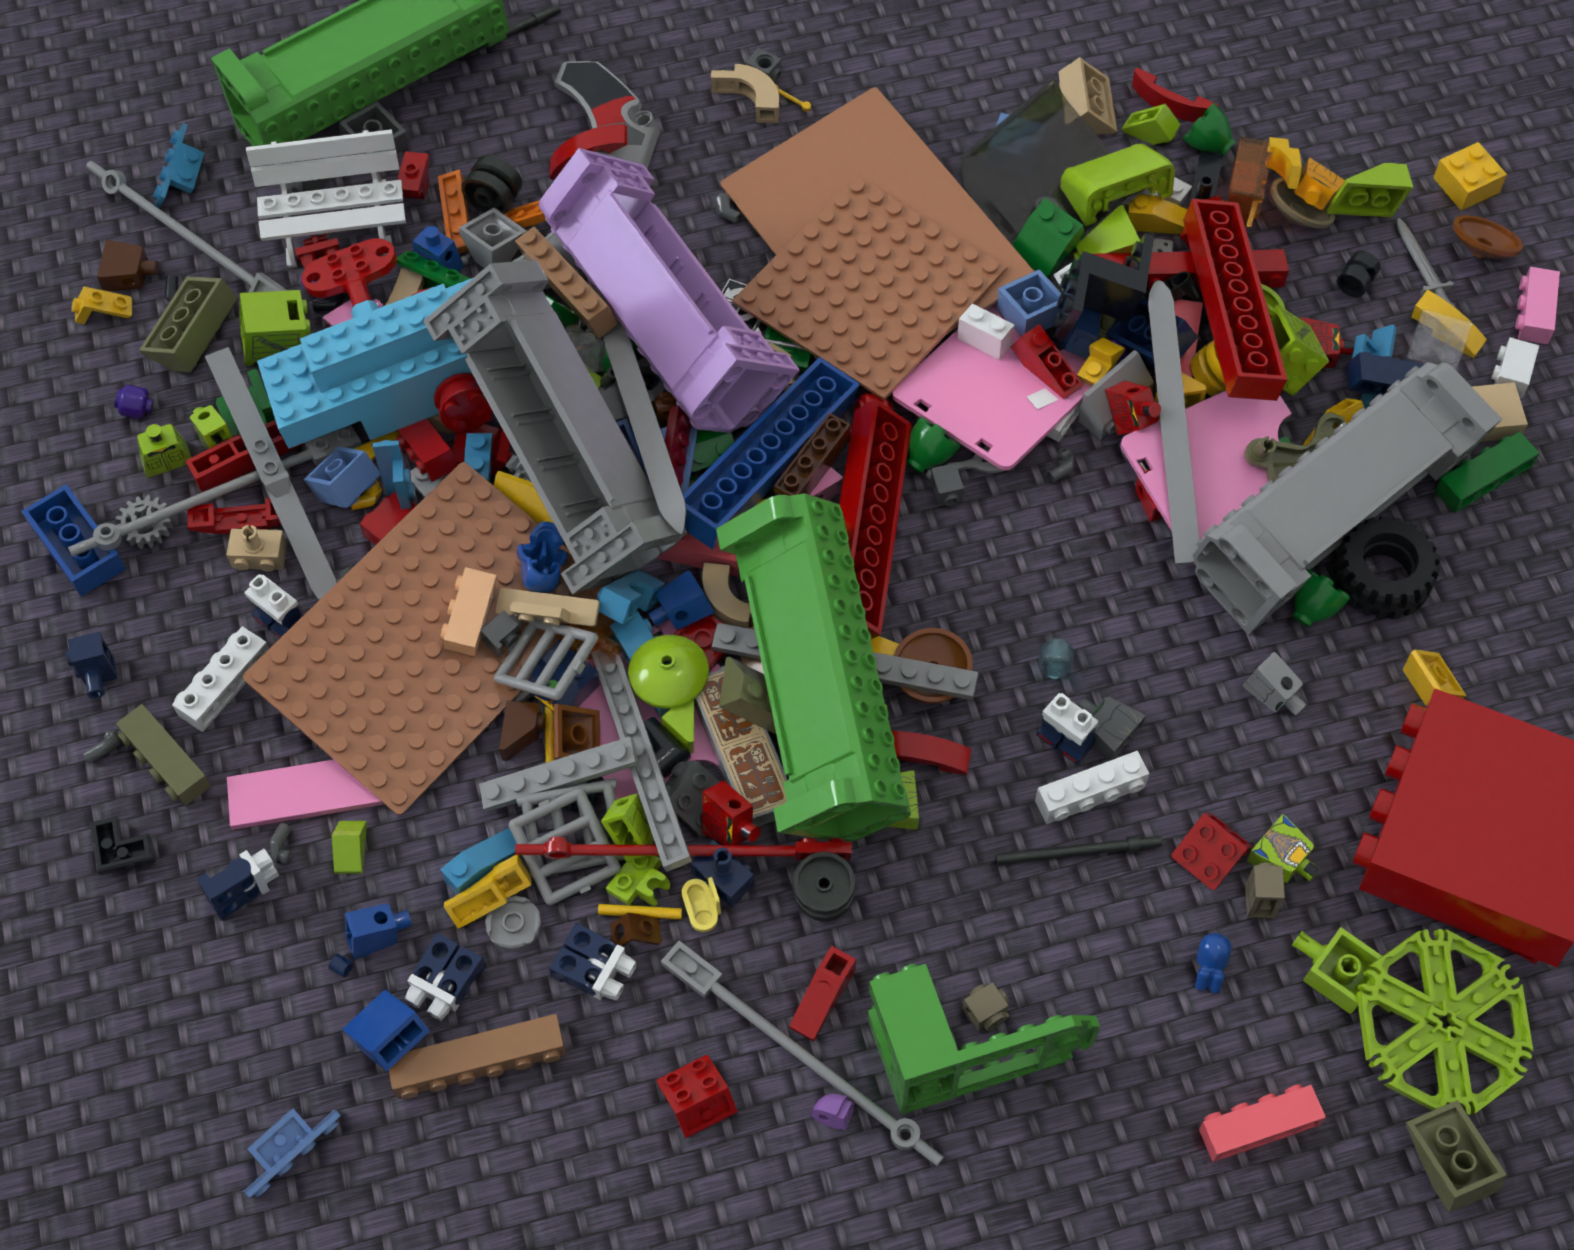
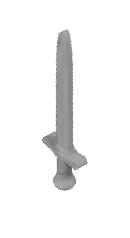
(1423, 264)

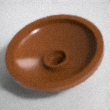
(1486, 237)
(935, 647)

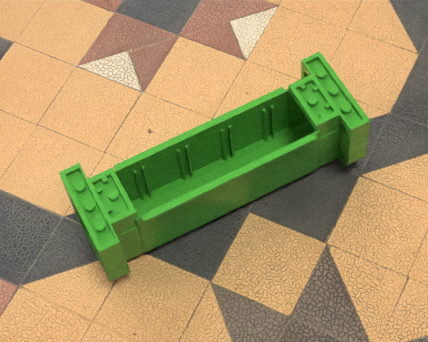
(350, 63)
(818, 669)

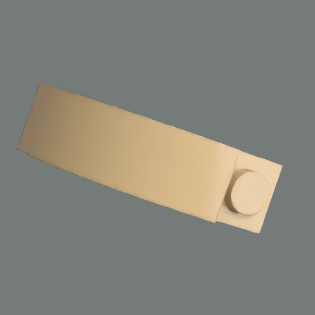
(753, 84)
(725, 605)

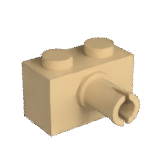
(256, 549)

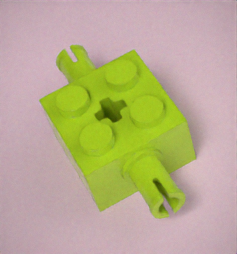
(1329, 961)

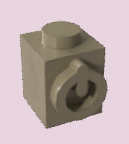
(986, 1007)

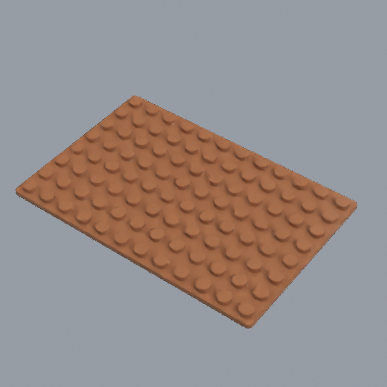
(874, 142)
(369, 659)

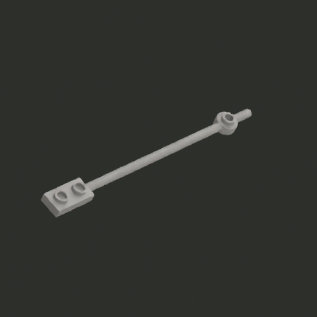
(115, 183)
(316, 449)
(705, 979)

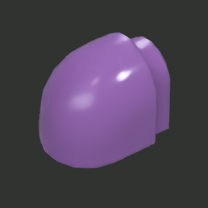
(833, 1111)

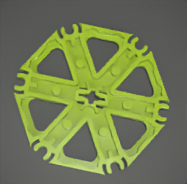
(1461, 1011)

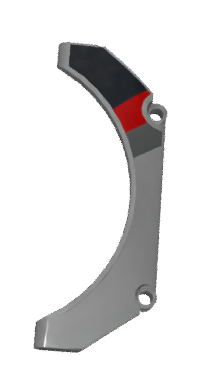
(606, 103)

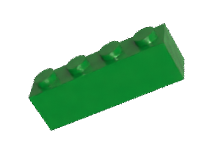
(1486, 471)

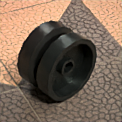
(491, 184)
(828, 902)

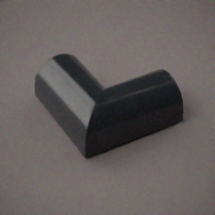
(666, 747)
(115, 854)

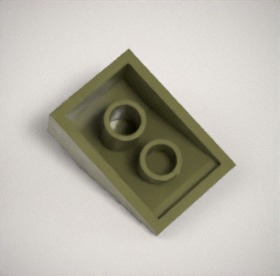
(1455, 1156)

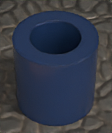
(340, 965)

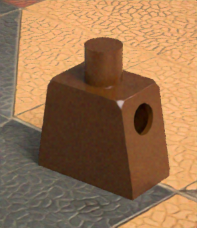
(124, 266)

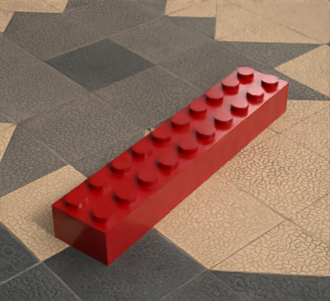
(1234, 300)
(872, 501)

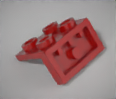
(1211, 850)
(697, 1095)

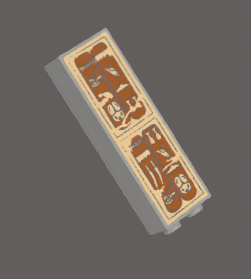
(742, 753)

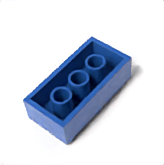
(63, 522)

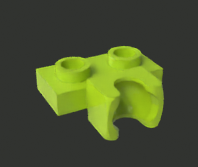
(639, 879)

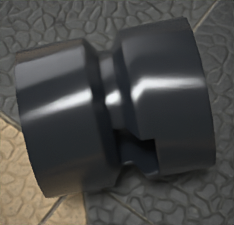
(1358, 274)

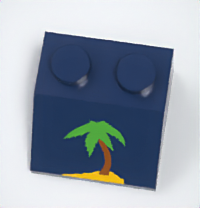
(580, 688)

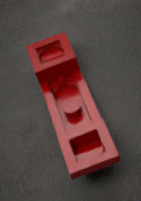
(1155, 95)
(605, 137)
(207, 519)
(932, 751)

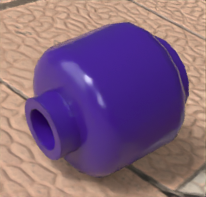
(133, 401)

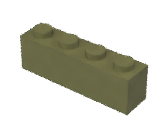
(163, 755)

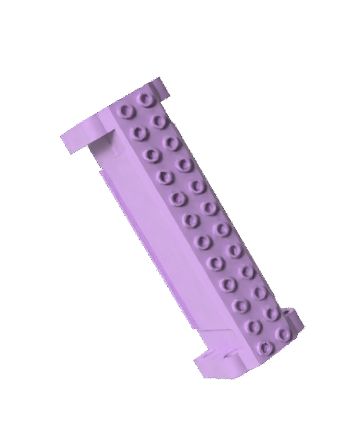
(662, 293)

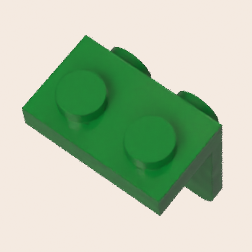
(260, 398)

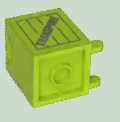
(271, 323)
(1298, 348)

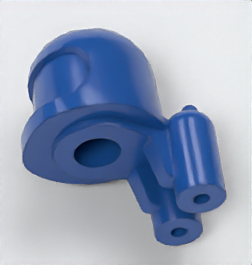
(1213, 957)

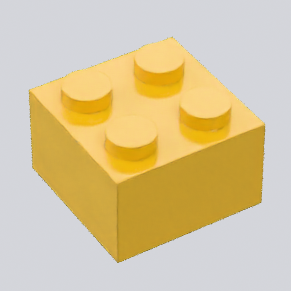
(1469, 176)

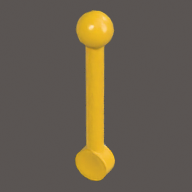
(806, 106)

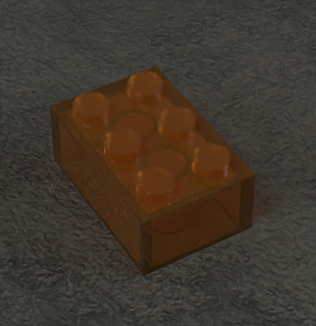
(1247, 177)

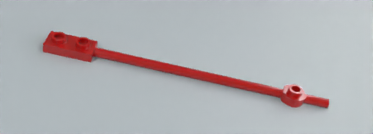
(561, 849)

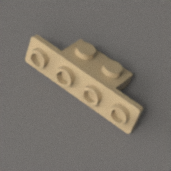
(548, 607)

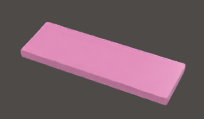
(294, 794)

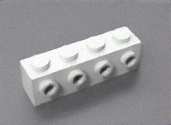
(219, 680)
(1092, 787)

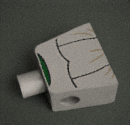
(1276, 685)

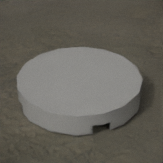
(514, 924)

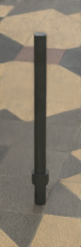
(538, 17)
(1131, 844)

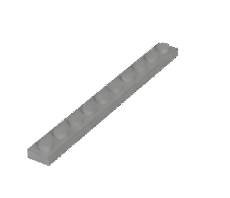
(890, 669)
(646, 775)

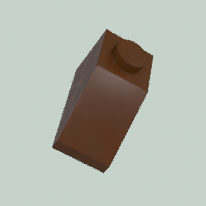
(520, 727)

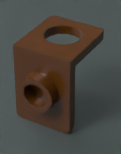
(636, 928)

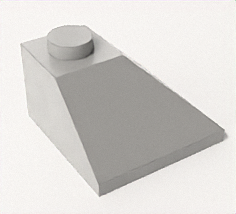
(491, 237)

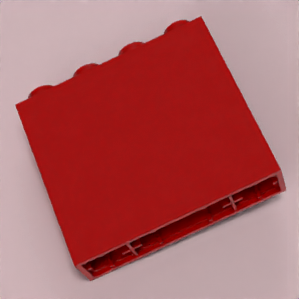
(1478, 827)

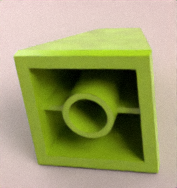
(1112, 235)

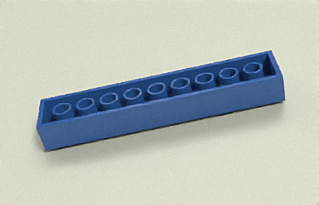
(765, 450)

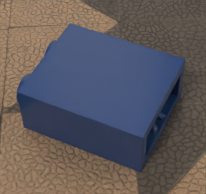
(386, 1030)

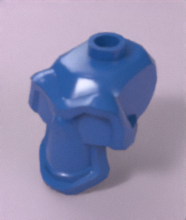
(542, 558)

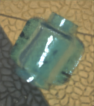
(1056, 658)

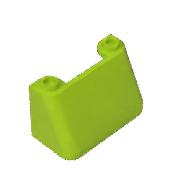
(1116, 175)

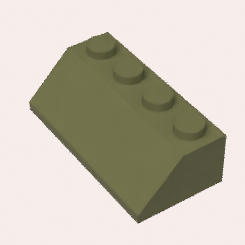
(189, 323)
(746, 694)

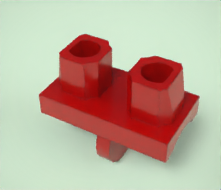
(315, 248)

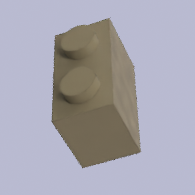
(1264, 891)

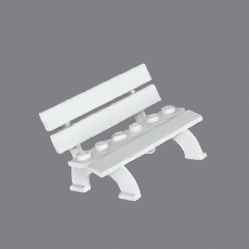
(326, 199)

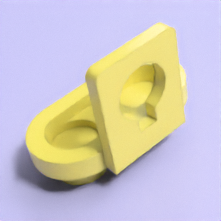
(701, 904)

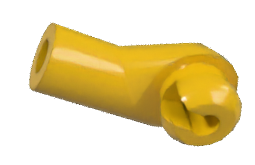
(369, 497)

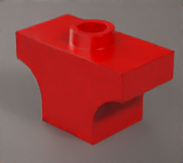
(414, 175)

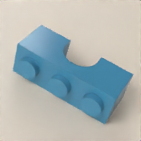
(624, 596)

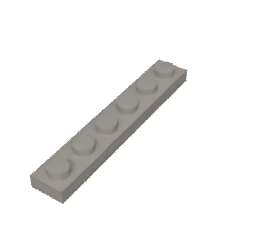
(559, 773)

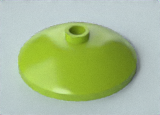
(673, 683)

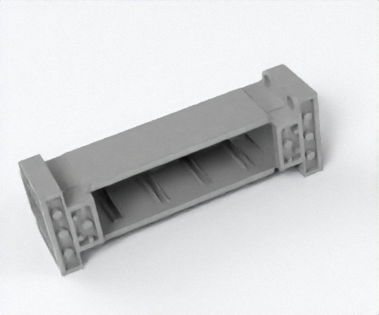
(556, 422)
(1411, 431)

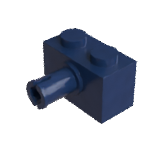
(91, 662)
(729, 876)

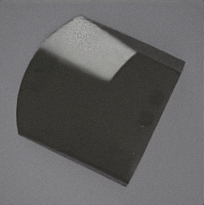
(1027, 159)

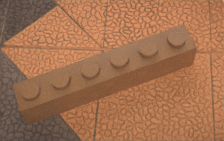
(567, 283)
(477, 1056)

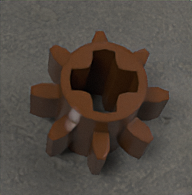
(662, 406)

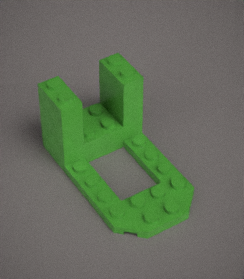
(924, 1057)

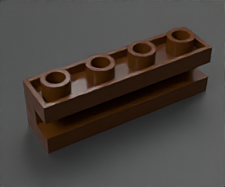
(815, 457)

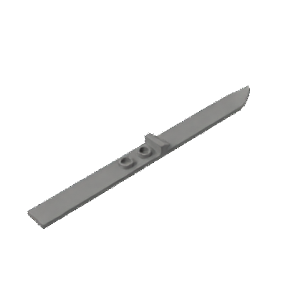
(1173, 424)
(646, 428)
(271, 472)

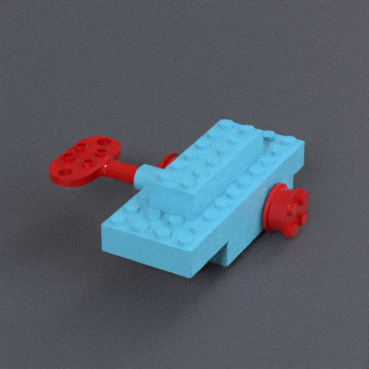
(373, 366)

